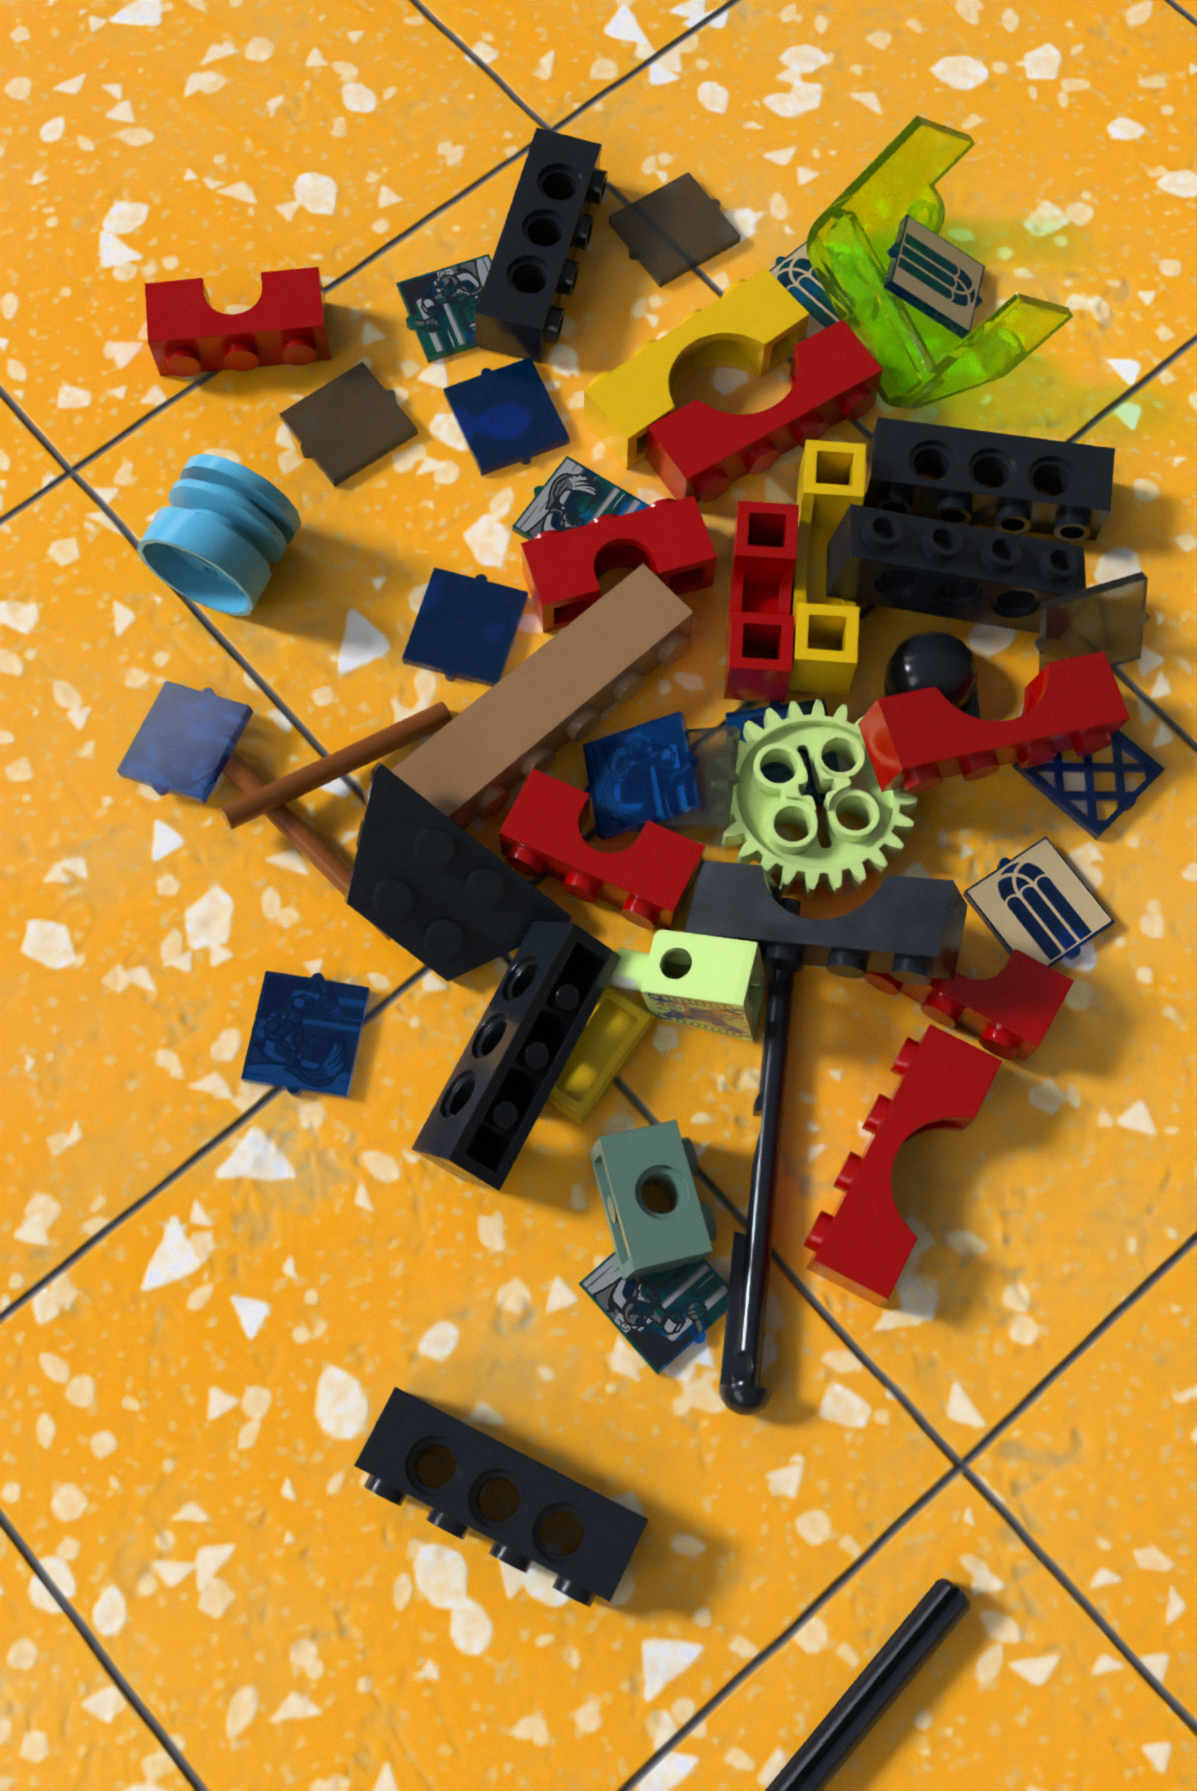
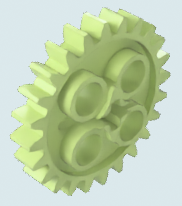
(763, 805)

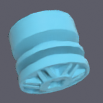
(219, 534)

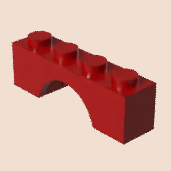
(706, 449)
(924, 738)
(865, 1237)

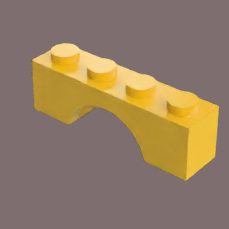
(744, 329)
(824, 626)

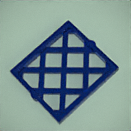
(1124, 799)

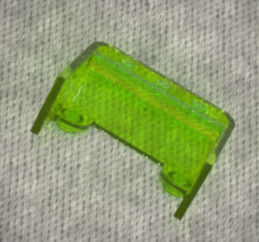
(851, 259)

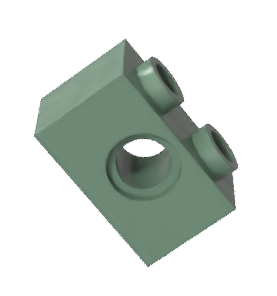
(642, 1238)

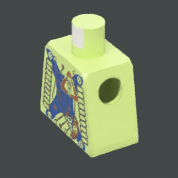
(698, 981)

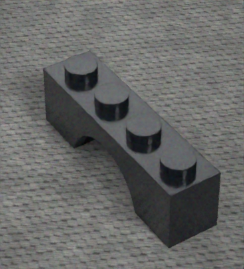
(903, 930)

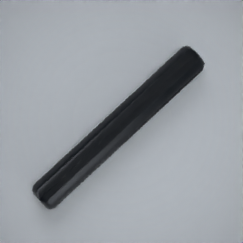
(874, 1690)

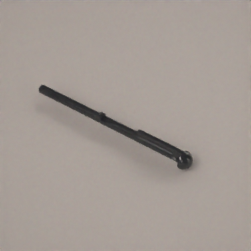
(752, 1251)

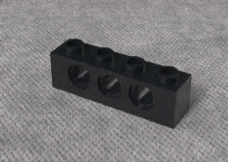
(539, 246)
(1015, 465)
(949, 568)
(516, 1053)
(412, 1426)

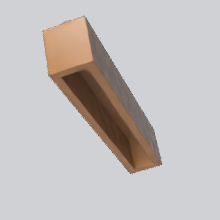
(550, 699)

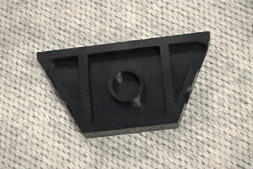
(437, 884)

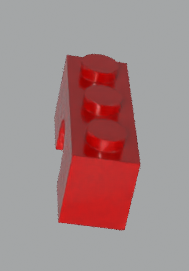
(280, 329)
(664, 536)
(760, 602)
(643, 881)
(1004, 1011)

